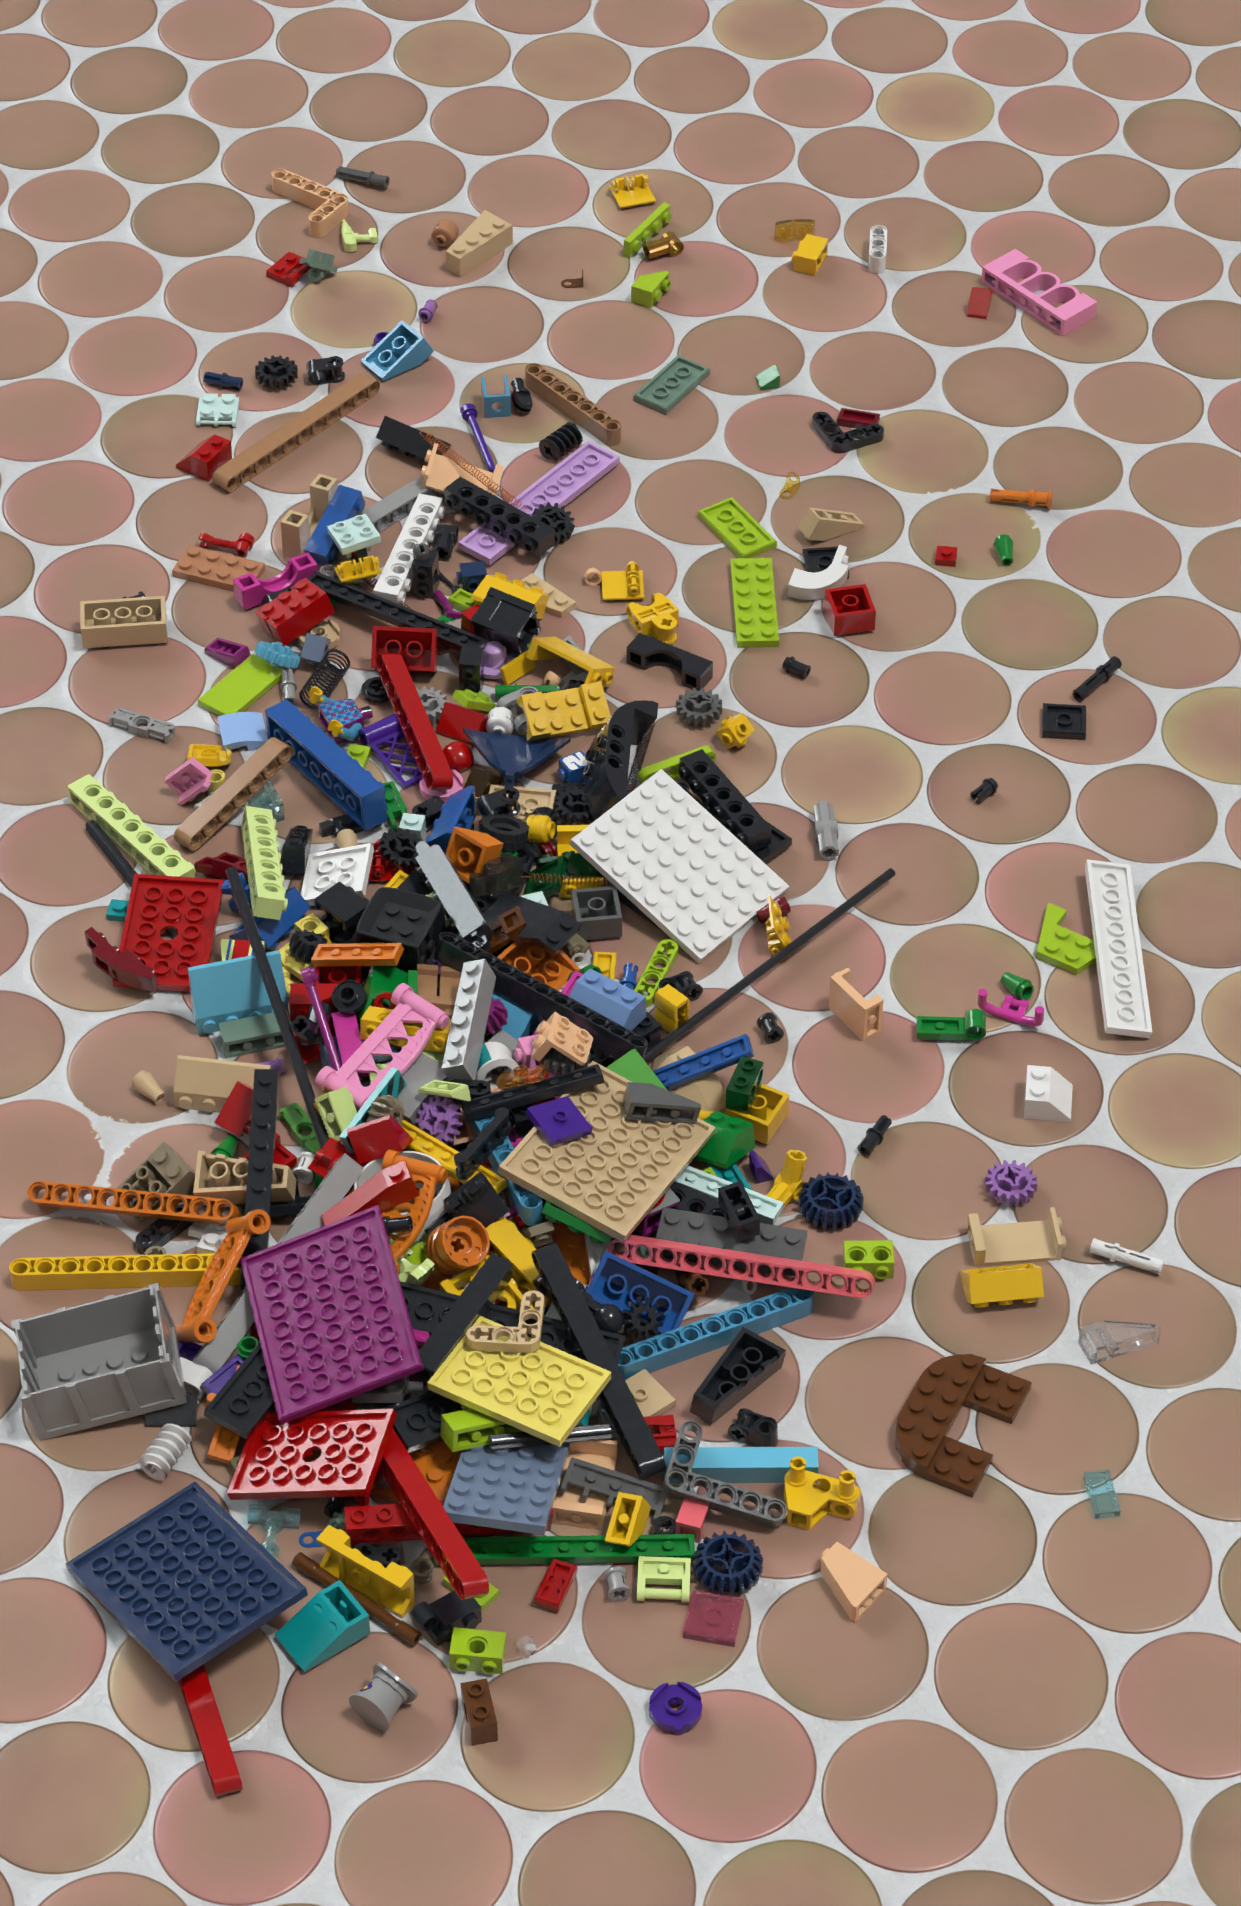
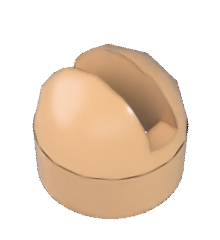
(595, 579)
(552, 679)

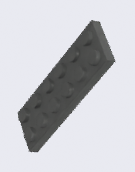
(715, 1232)

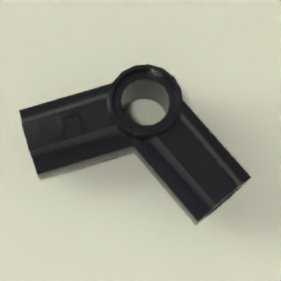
(307, 1027)

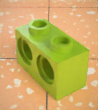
(871, 1256)

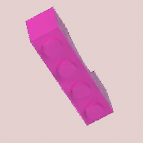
(251, 590)

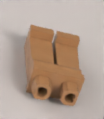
(448, 986)

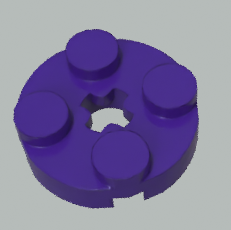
(675, 1721)

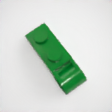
(952, 1028)

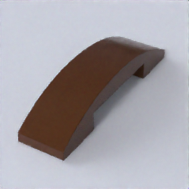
(507, 929)

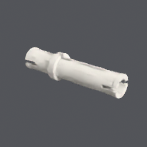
(1130, 1257)

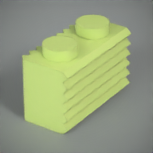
(336, 1111)

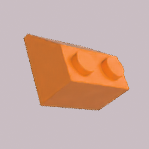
(471, 850)

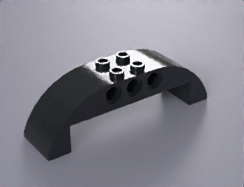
(610, 755)

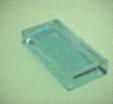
(1101, 1494)

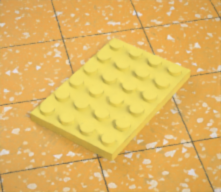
(531, 1391)

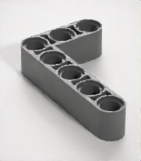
(715, 1487)

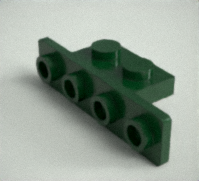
(576, 865)

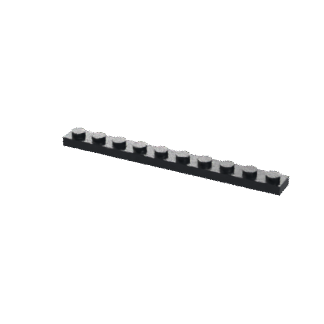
(394, 613)
(261, 1153)

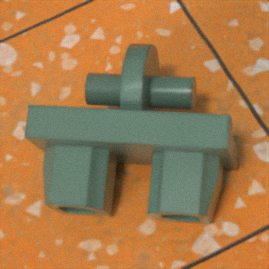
(316, 272)

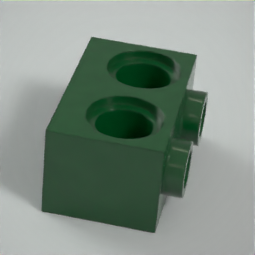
(744, 1085)

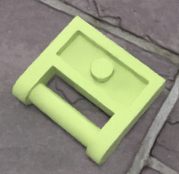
(663, 1572)

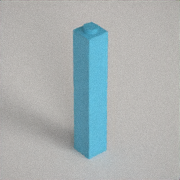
(745, 1463)

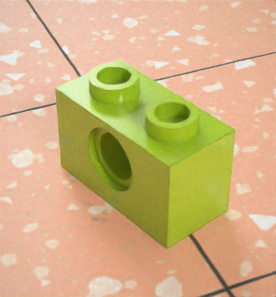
(467, 1642)

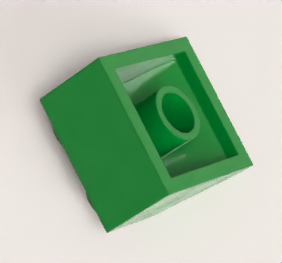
(730, 1141)

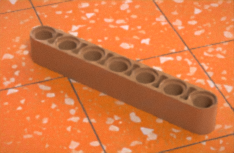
(573, 404)
(233, 794)

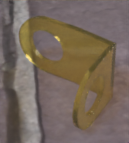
(790, 486)

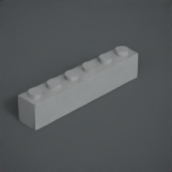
(469, 1021)

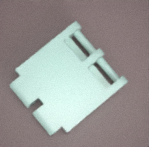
(218, 410)

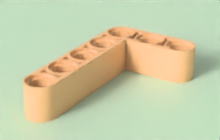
(328, 203)

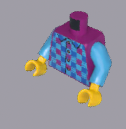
(340, 717)

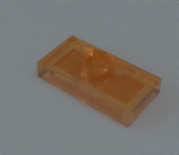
(522, 1075)

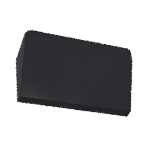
(182, 1415)

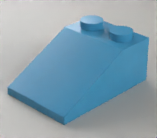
(397, 352)

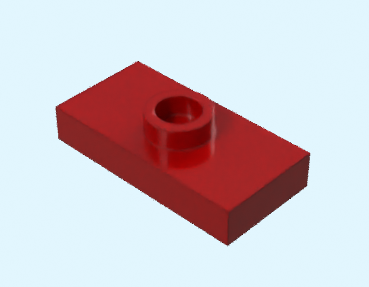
(555, 1585)

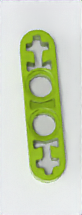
(673, 762)
(653, 972)

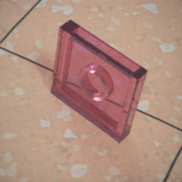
(713, 1618)

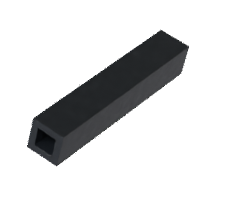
(471, 1304)

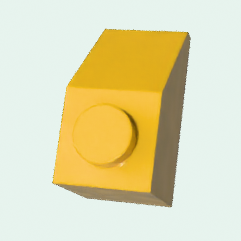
(627, 1519)

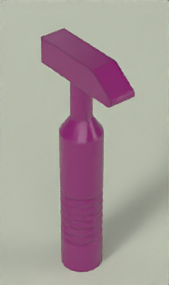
(446, 605)

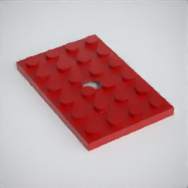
(175, 903)
(349, 1460)

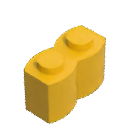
(671, 1008)

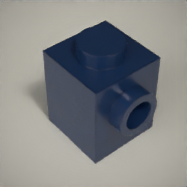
(471, 575)

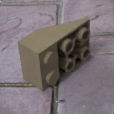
(161, 1173)

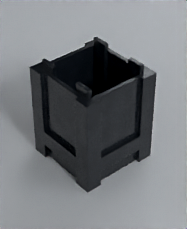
(506, 621)

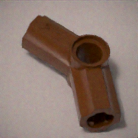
(692, 1281)

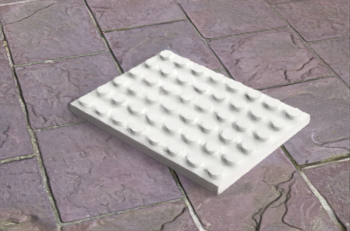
(679, 865)

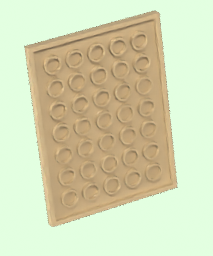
(616, 1170)

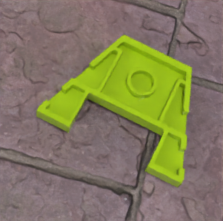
(1062, 946)

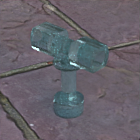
(273, 1523)

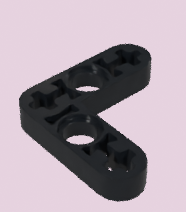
(841, 441)

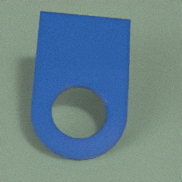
(314, 1535)

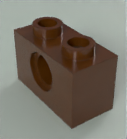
(479, 1712)

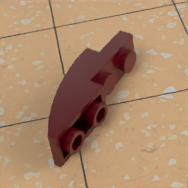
(218, 865)
(120, 965)

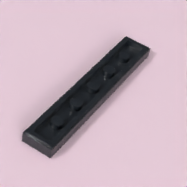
(532, 1092)

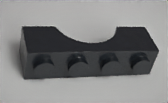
(649, 652)

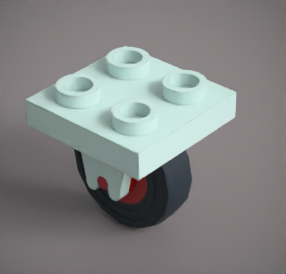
(354, 536)

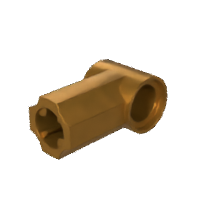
(667, 244)

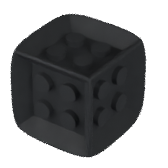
(406, 919)

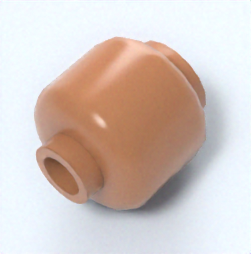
(444, 233)

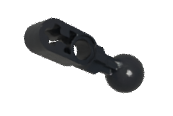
(607, 1316)

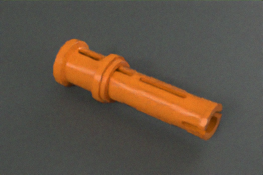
(1031, 498)

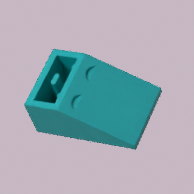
(324, 1627)

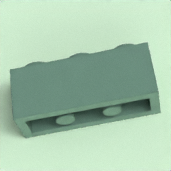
(250, 1035)

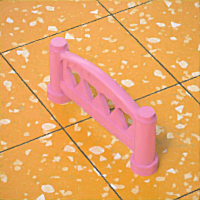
(408, 1009)

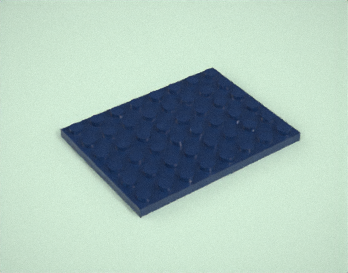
(186, 1580)

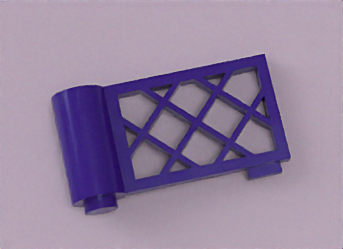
(386, 733)

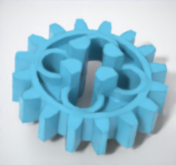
(277, 654)

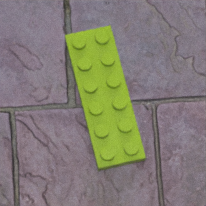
(754, 602)

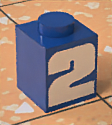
(572, 768)

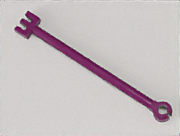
(310, 977)

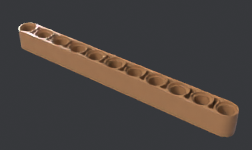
(296, 432)

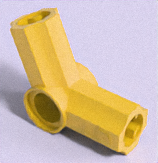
(789, 1180)

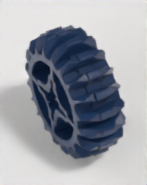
(830, 1201)
(713, 1570)

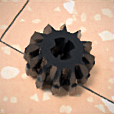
(304, 945)
(635, 1323)

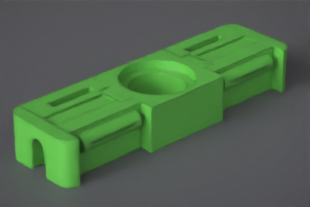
(299, 1121)

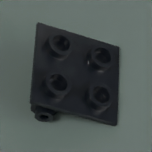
(477, 1200)

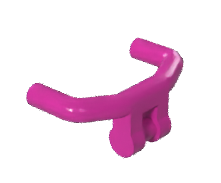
(1006, 1013)

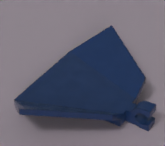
(513, 753)

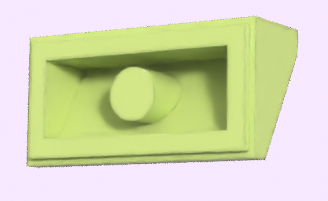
(447, 1090)

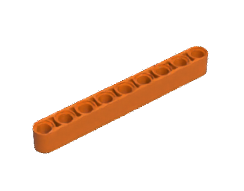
(122, 1200)

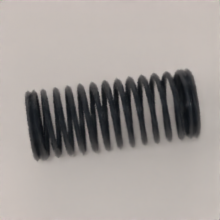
(332, 667)

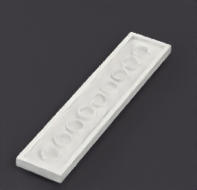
(1118, 949)

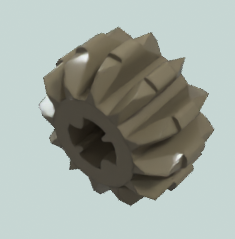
(386, 1106)

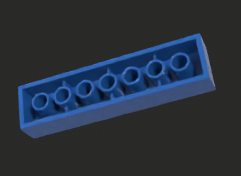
(328, 765)

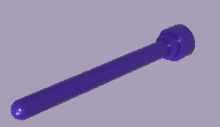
(469, 414)

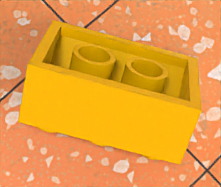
(515, 588)
(1002, 1284)

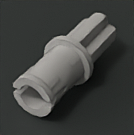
(288, 686)

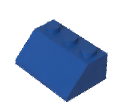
(457, 812)
(272, 929)

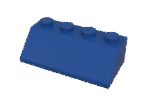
(620, 1281)

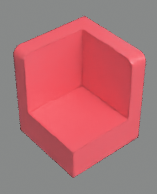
(691, 1518)

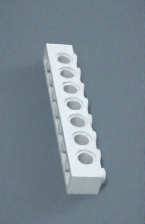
(418, 528)

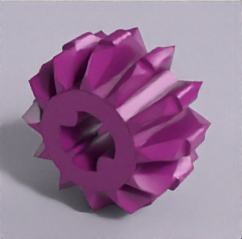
(496, 1017)

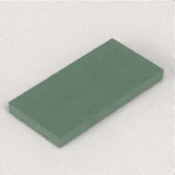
(671, 384)

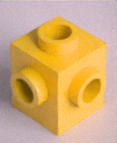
(735, 731)

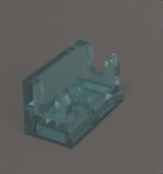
(269, 799)

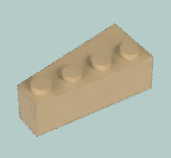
(478, 243)
(227, 1179)

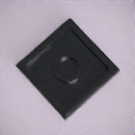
(818, 558)
(1064, 721)

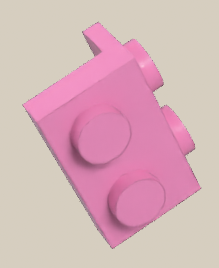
(189, 780)

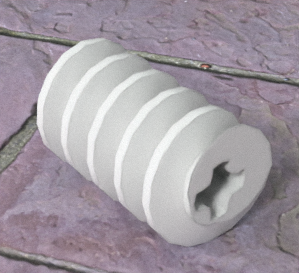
(164, 1451)

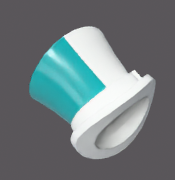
(493, 1061)

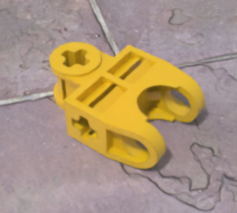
(656, 619)

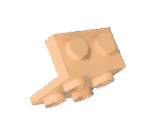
(564, 1037)

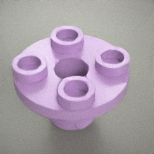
(495, 658)

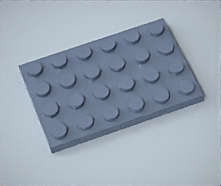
(506, 1487)

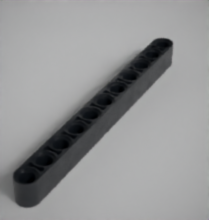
(540, 997)
(593, 1348)

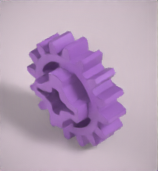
(440, 1122)
(1010, 1183)

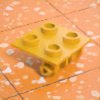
(633, 192)
(351, 572)
(623, 584)
(777, 928)

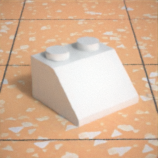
(1047, 1095)

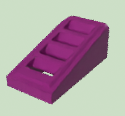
(229, 653)

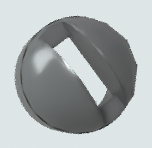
(418, 555)

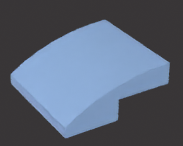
(242, 729)

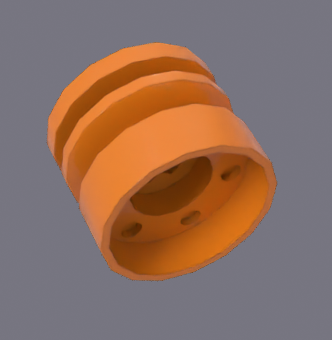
(457, 1245)

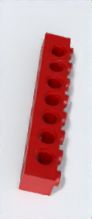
(392, 1524)

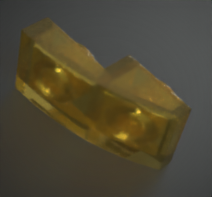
(794, 228)

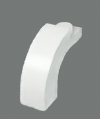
(812, 585)

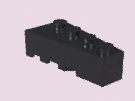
(736, 1374)

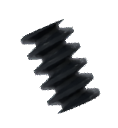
(560, 441)

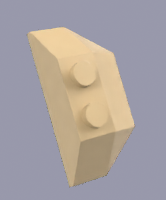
(704, 1090)

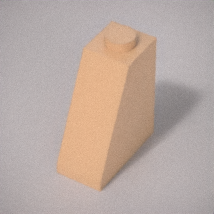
(852, 1579)

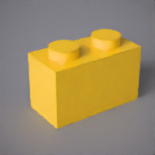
(810, 254)

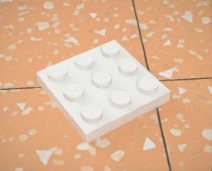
(342, 865)

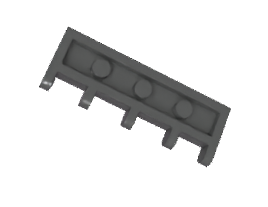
(610, 1482)

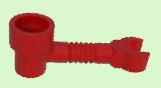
(241, 546)

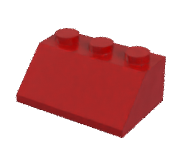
(415, 645)

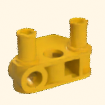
(811, 1502)

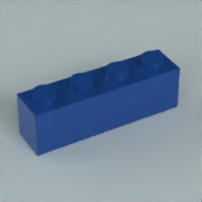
(344, 505)

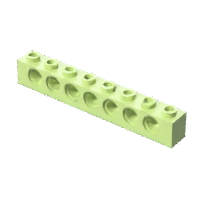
(127, 829)
(263, 863)

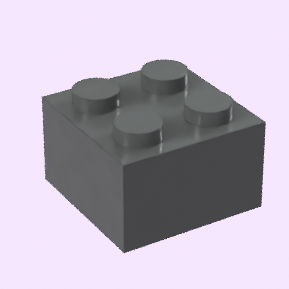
(598, 912)

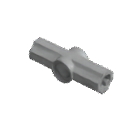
(826, 830)

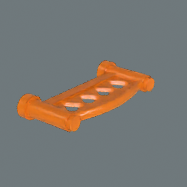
(429, 1176)
(240, 1229)

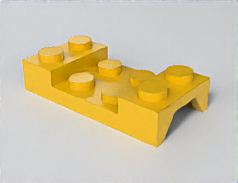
(565, 711)
(387, 1586)

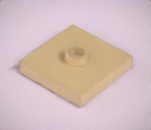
(649, 1394)

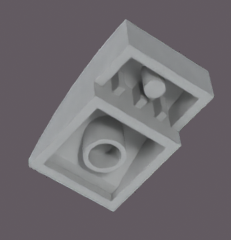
(420, 1073)

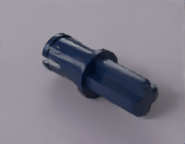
(223, 380)

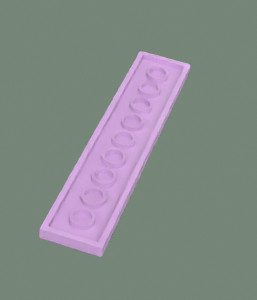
(556, 486)

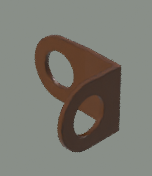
(575, 282)

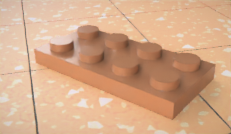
(214, 567)

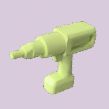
(350, 238)

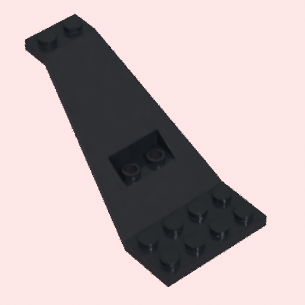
(545, 925)

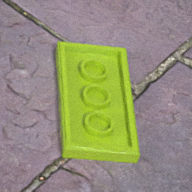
(737, 528)
(241, 687)

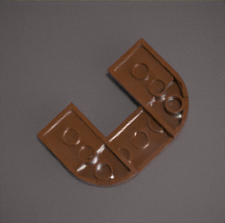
(935, 1406)

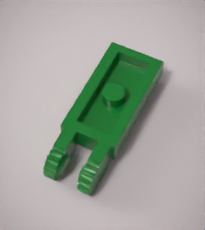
(395, 804)

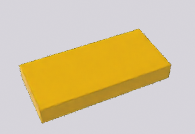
(516, 668)

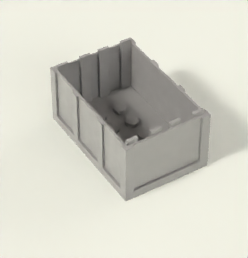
(99, 1362)

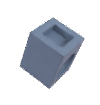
(315, 648)

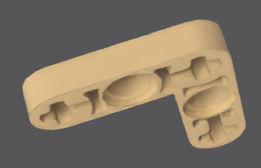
(517, 1335)

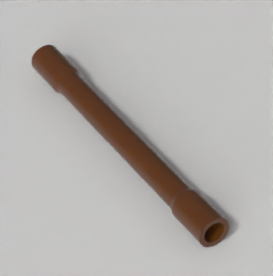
(399, 1627)

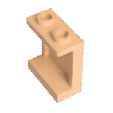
(856, 1012)

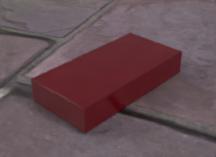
(856, 418)

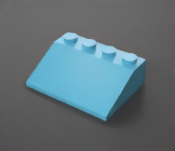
(232, 990)

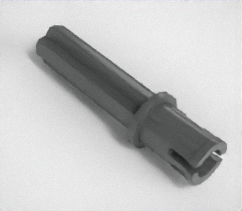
(364, 177)

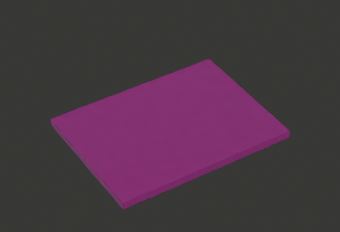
(330, 1314)

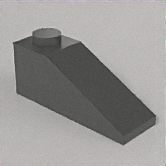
(654, 1103)

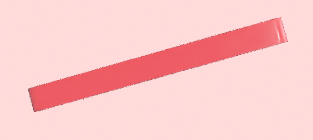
(752, 1261)

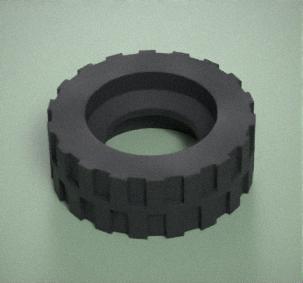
(506, 829)

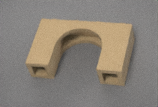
(299, 527)

